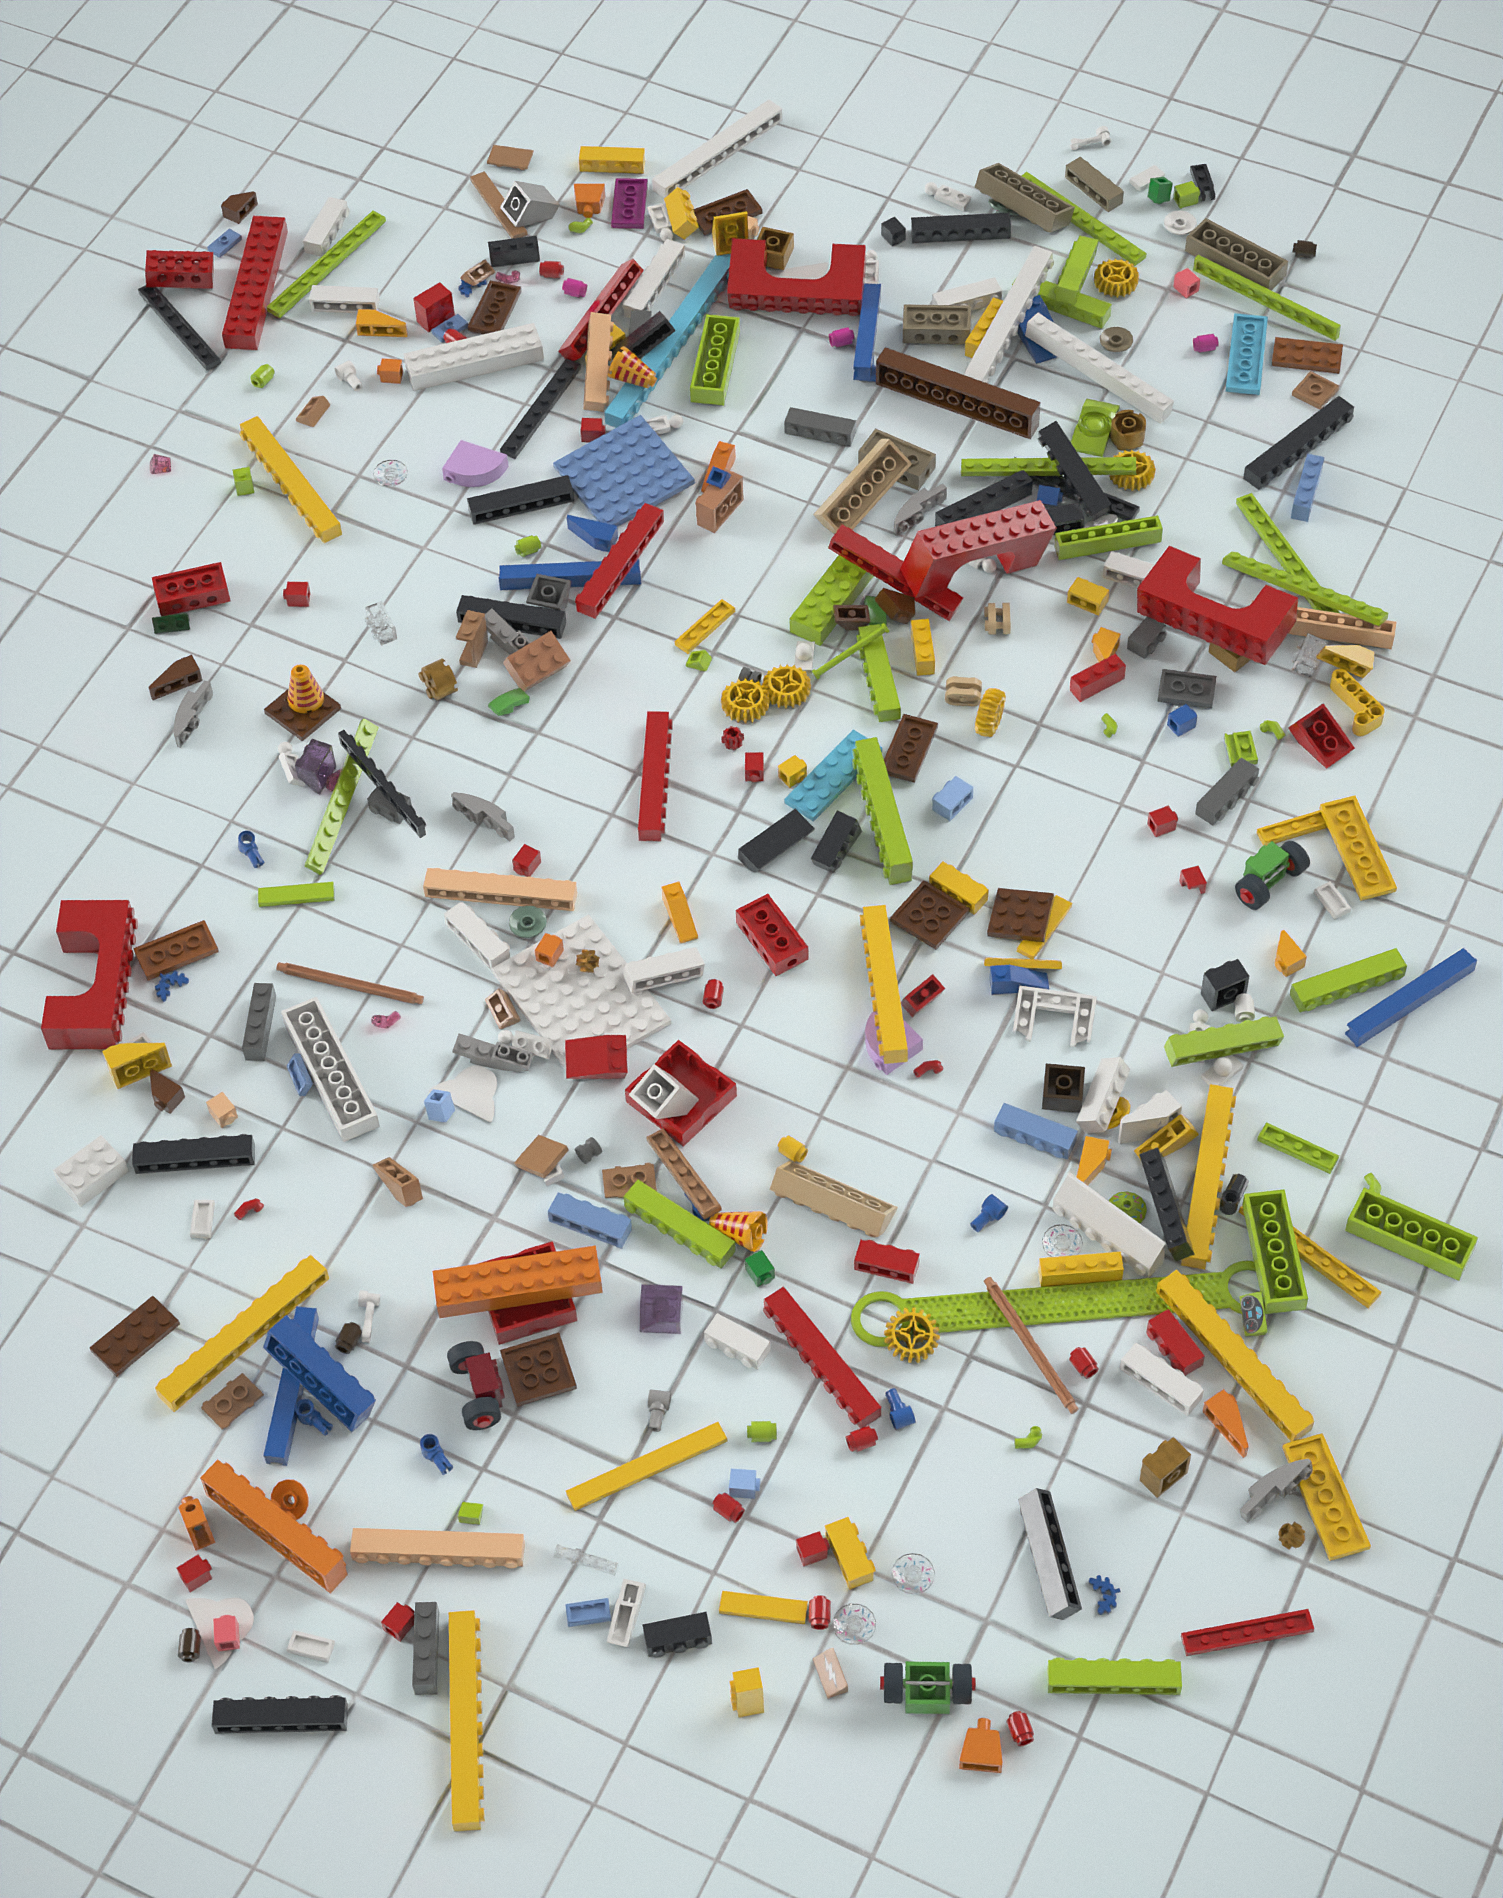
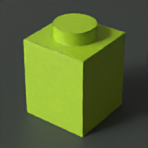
(1186, 194)
(243, 481)

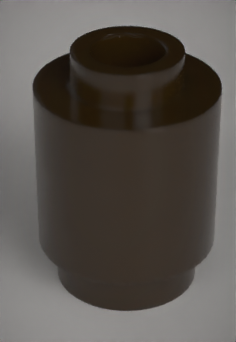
(1304, 249)
(348, 1337)
(189, 1645)

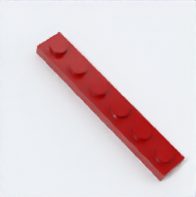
(1247, 1632)

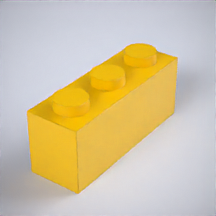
(681, 213)
(922, 647)
(959, 886)
(850, 1552)
(747, 1692)

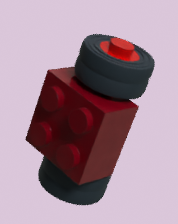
(485, 1382)

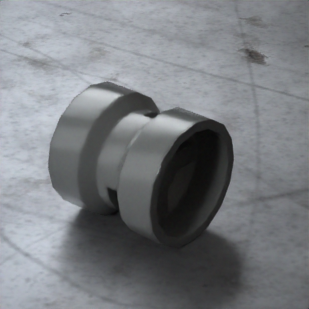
(748, 674)
(588, 1150)

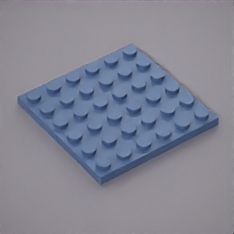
(624, 472)

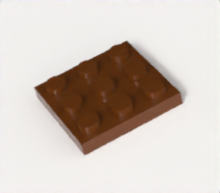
(297, 723)
(929, 914)
(1020, 915)
(538, 1369)

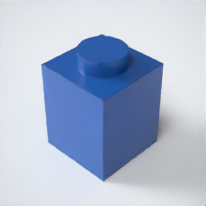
(1050, 495)
(1182, 720)

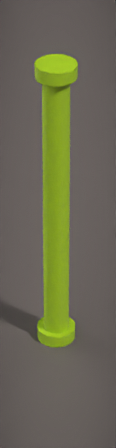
(817, 673)

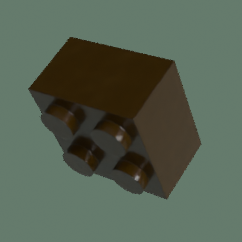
(1063, 1087)

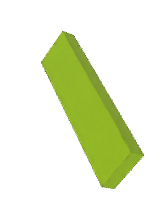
(296, 894)
(1298, 1148)

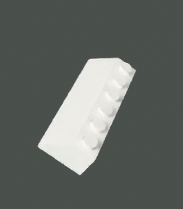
(1109, 1226)

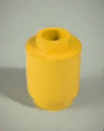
(792, 1149)

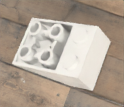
(1149, 1118)

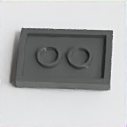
(1187, 688)

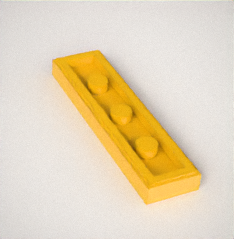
(704, 626)
(1292, 828)
(1059, 911)
(1025, 963)
(763, 1607)

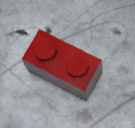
(922, 995)

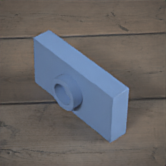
(224, 243)
(455, 322)
(299, 1074)
(588, 1612)

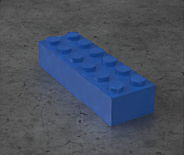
(319, 1373)

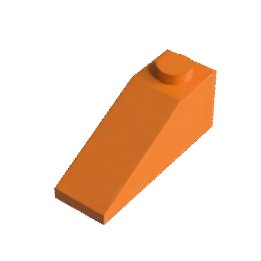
(722, 458)
(1225, 1415)

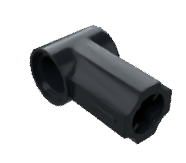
(1233, 1194)

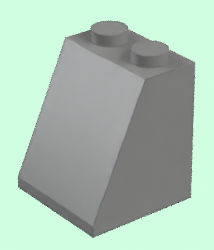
(529, 204)

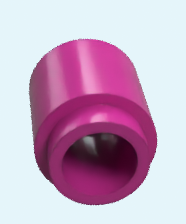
(574, 288)
(841, 337)
(1205, 343)

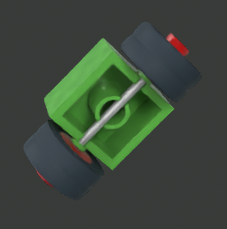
(1267, 869)
(927, 1686)

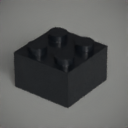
(1224, 984)

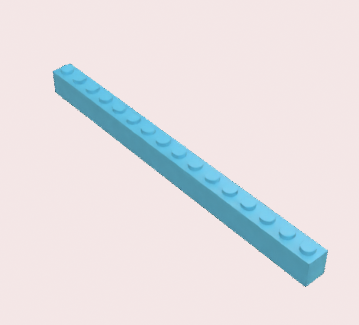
(684, 321)

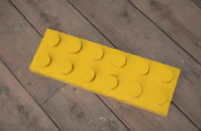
(1358, 848)
(1328, 1499)

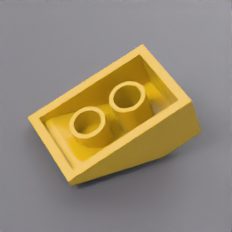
(726, 228)
(134, 1060)

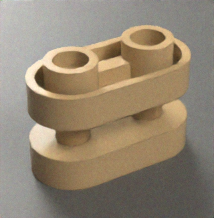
(991, 624)
(963, 691)

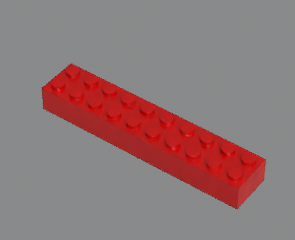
(255, 283)

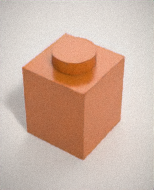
(390, 370)
(549, 949)

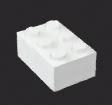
(90, 1170)

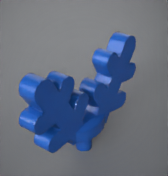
(465, 288)
(162, 986)
(1109, 1599)

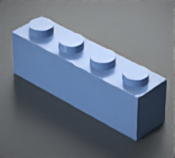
(1307, 487)
(1035, 1131)
(590, 1220)

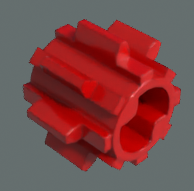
(732, 738)

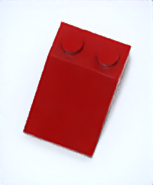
(1321, 736)
(596, 1057)

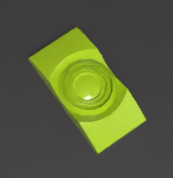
(1094, 427)

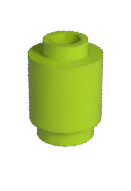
(262, 375)
(527, 545)
(762, 1431)

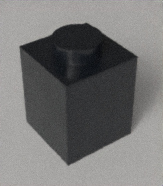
(893, 231)

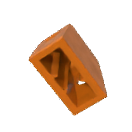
(589, 198)
(194, 1516)
(982, 1749)

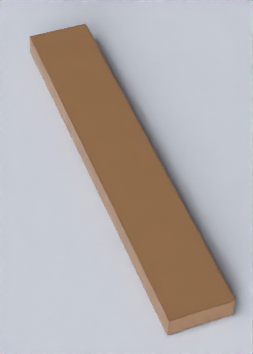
(494, 201)
(684, 1173)

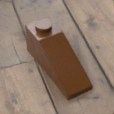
(176, 677)

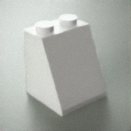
(663, 1094)

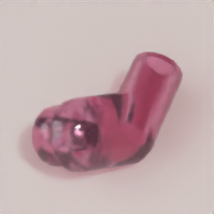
(515, 277)
(332, 780)
(385, 1021)

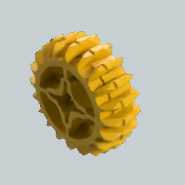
(1116, 273)
(1144, 472)
(787, 686)
(744, 704)
(990, 712)
(903, 1334)

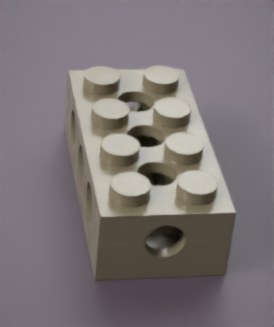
(936, 324)
(922, 460)

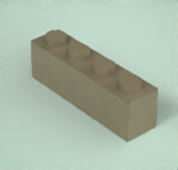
(1094, 184)

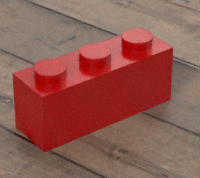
(1097, 677)
(886, 1261)
(1175, 1342)

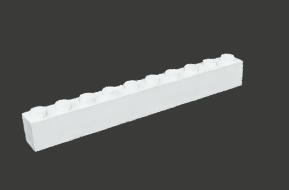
(718, 148)
(1010, 315)
(1099, 368)

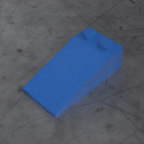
(1036, 351)

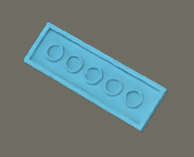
(1246, 354)
(826, 780)

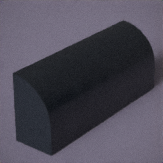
(646, 336)
(774, 841)

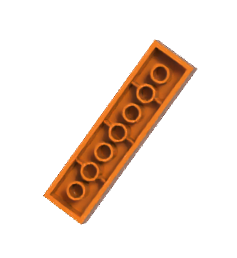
(517, 1281)
(274, 1525)

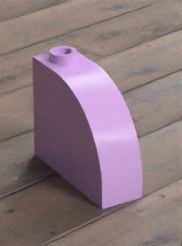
(474, 465)
(914, 1045)

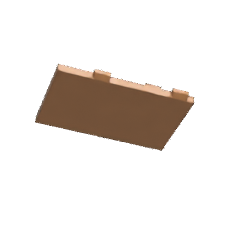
(510, 157)
(620, 1179)
(232, 1401)

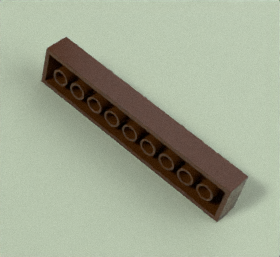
(958, 393)

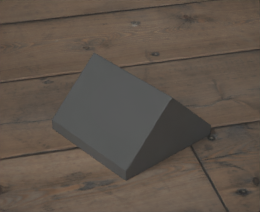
(549, 592)

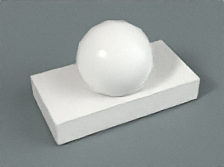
(804, 655)
(1222, 1070)

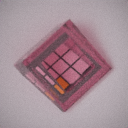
(160, 464)

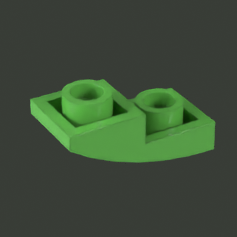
(877, 615)
(505, 703)

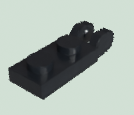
(1203, 180)

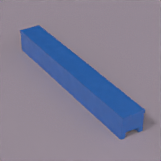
(867, 332)
(523, 575)
(1410, 997)
(288, 1394)

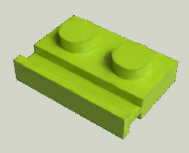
(1240, 745)

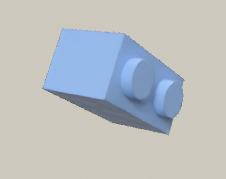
(952, 798)

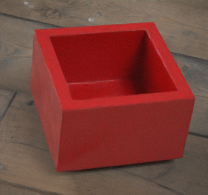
(434, 306)

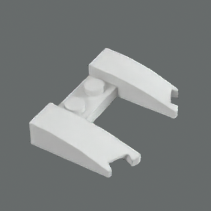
(1080, 1005)

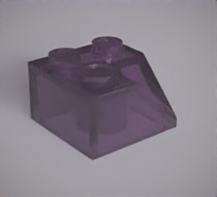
(315, 765)
(661, 1308)

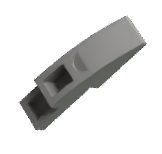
(913, 510)
(504, 634)
(187, 713)
(481, 810)
(493, 1056)
(1281, 1481)

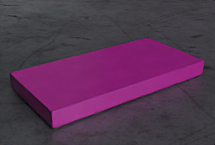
(629, 203)

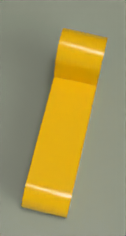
(1367, 709)

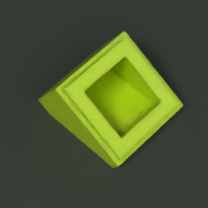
(699, 660)
(470, 1513)

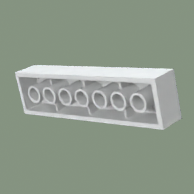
(473, 356)
(330, 1069)

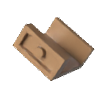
(474, 632)

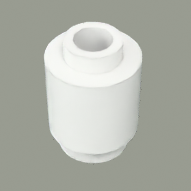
(1244, 1008)

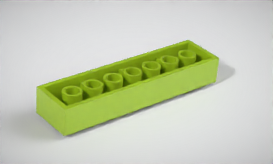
(883, 811)

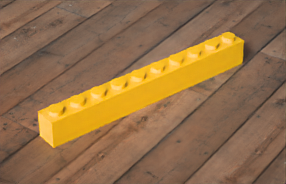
(290, 479)
(885, 985)
(1207, 1175)
(241, 1333)
(1235, 1356)
(465, 1721)

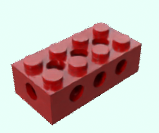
(178, 273)
(191, 589)
(772, 934)

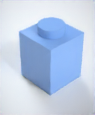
(439, 1105)
(743, 1483)

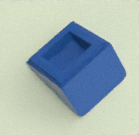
(718, 477)

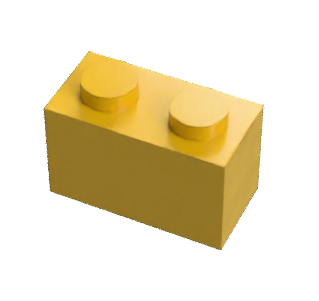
(1088, 596)

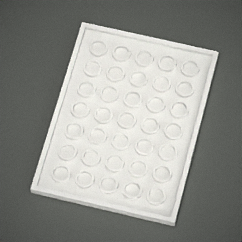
(578, 1004)

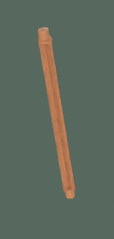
(350, 983)
(1032, 1347)

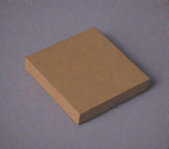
(1315, 390)
(541, 1156)

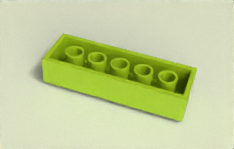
(715, 359)
(837, 586)
(1411, 1233)
(1275, 1251)

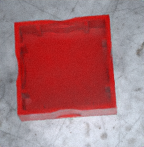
(702, 1080)
(531, 1319)

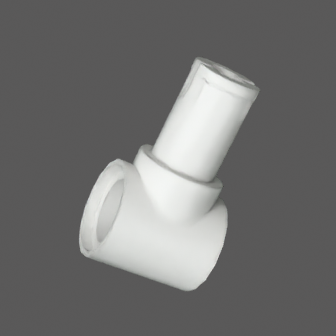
(347, 372)

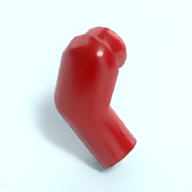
(926, 1066)
(247, 1206)

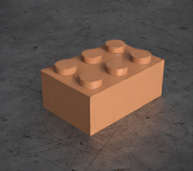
(718, 504)
(536, 661)

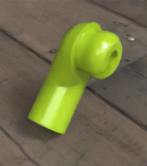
(580, 227)
(1110, 724)
(1272, 726)
(1373, 1183)
(1031, 1440)

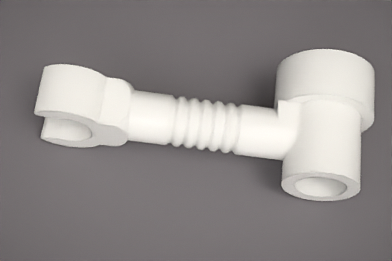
(1102, 136)
(369, 1301)

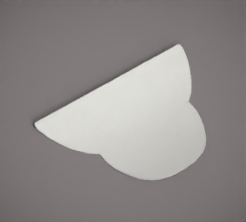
(812, 271)
(472, 1091)
(205, 1610)

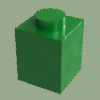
(1160, 190)
(760, 1268)

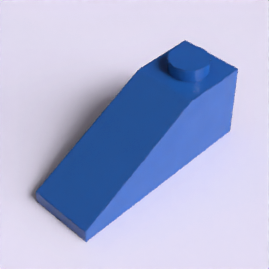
(595, 533)
(1008, 978)

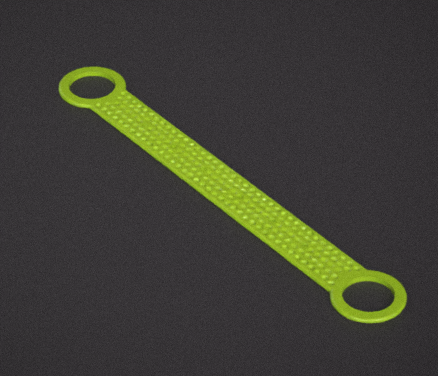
(1050, 1303)

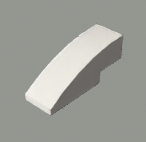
(626, 1612)

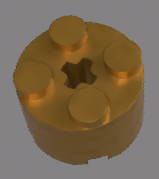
(1128, 430)
(438, 679)

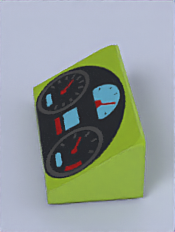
(1253, 1314)

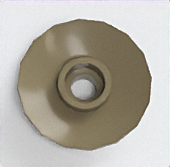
(1116, 339)

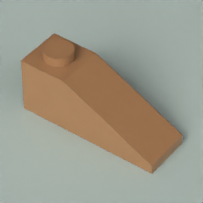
(399, 1181)

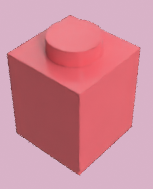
(1186, 282)
(226, 1633)

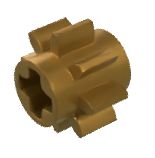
(587, 961)
(1291, 1535)

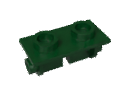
(171, 623)

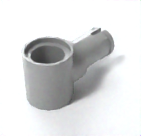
(658, 1403)

